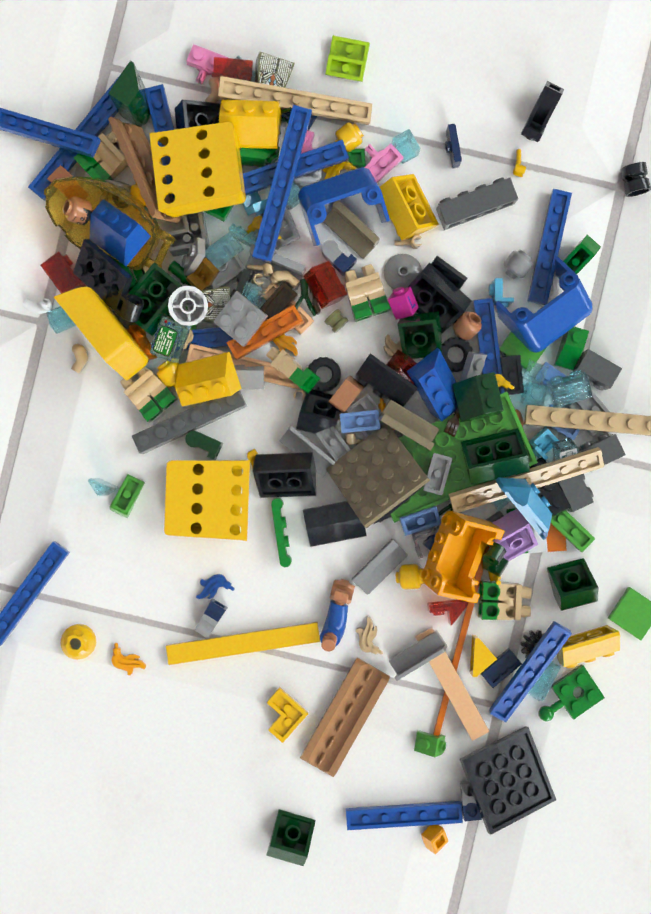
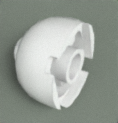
(181, 298)

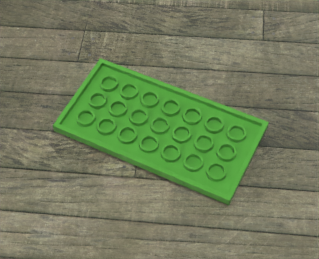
(451, 447)

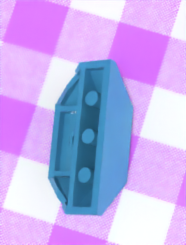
(528, 502)

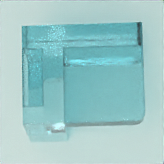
(406, 145)
(535, 372)

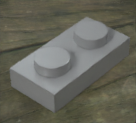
(194, 256)
(473, 365)
(333, 442)
(437, 473)

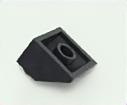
(317, 412)

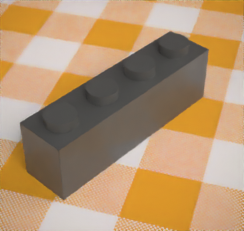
(476, 203)

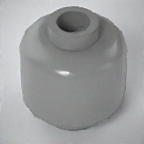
(518, 264)

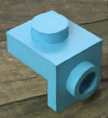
(254, 204)
(496, 292)
(542, 442)

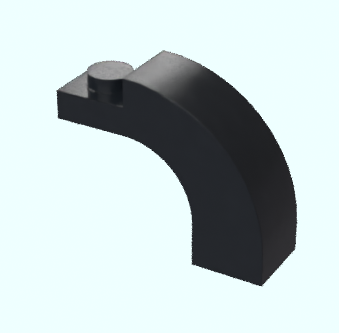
(542, 111)

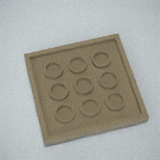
(377, 475)

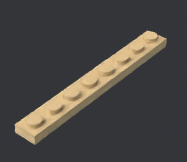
(320, 104)
(587, 420)
(539, 475)

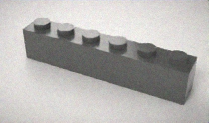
(187, 421)

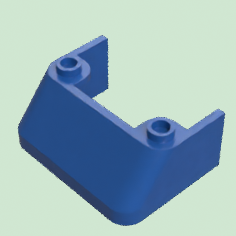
(317, 195)
(554, 318)

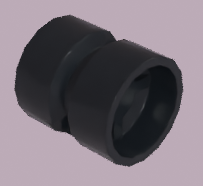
(635, 179)

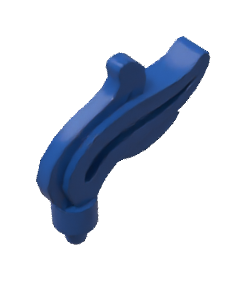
(212, 585)

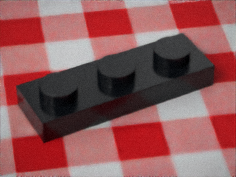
(553, 494)

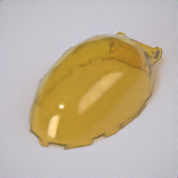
(95, 191)

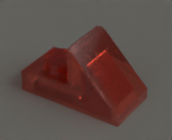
(453, 607)

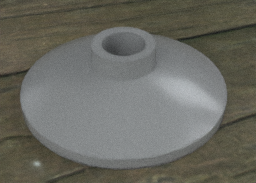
(392, 270)

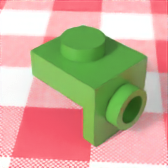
(430, 744)

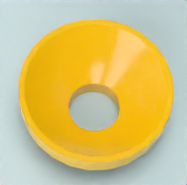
(86, 637)

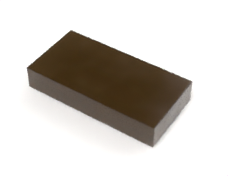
(279, 300)

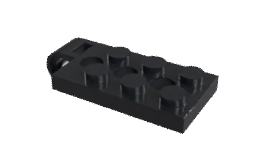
(92, 257)

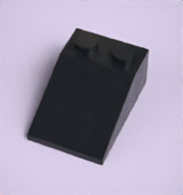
(196, 113)

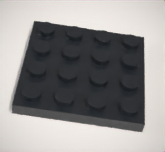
(508, 780)

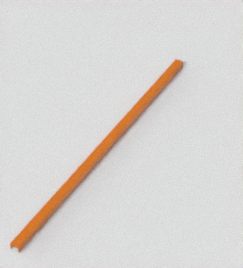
(440, 718)

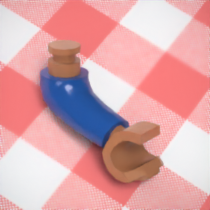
(337, 614)

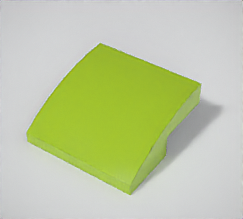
(347, 58)

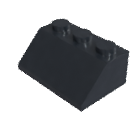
(439, 294)
(385, 381)
(285, 474)
(332, 523)

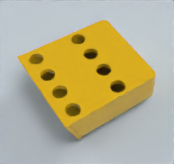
(202, 166)
(103, 330)
(207, 499)

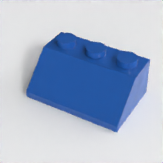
(116, 232)
(435, 384)

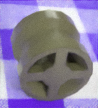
(336, 321)

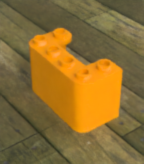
(457, 555)

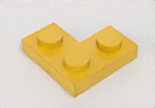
(290, 714)

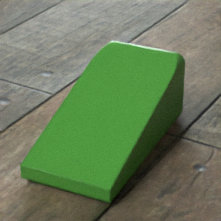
(127, 496)

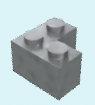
(194, 227)

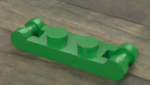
(282, 540)

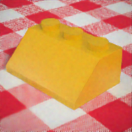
(254, 122)
(407, 206)
(206, 379)
(589, 645)

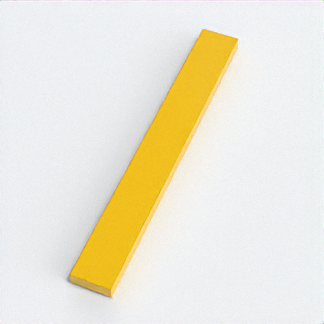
(243, 643)

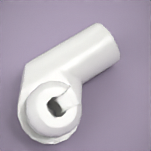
(309, 179)
(39, 308)

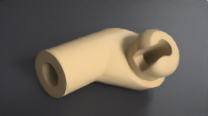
(214, 84)
(284, 275)
(81, 357)

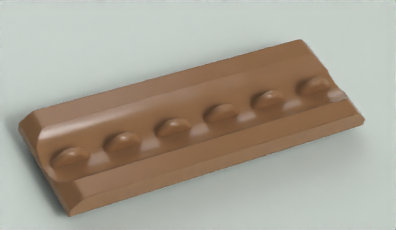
(139, 159)
(345, 717)

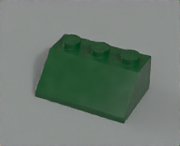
(130, 96)
(155, 289)
(495, 456)

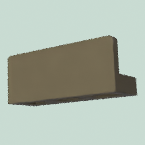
(351, 229)
(409, 424)

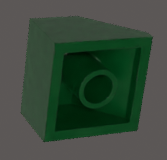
(420, 334)
(478, 397)
(573, 584)
(291, 838)

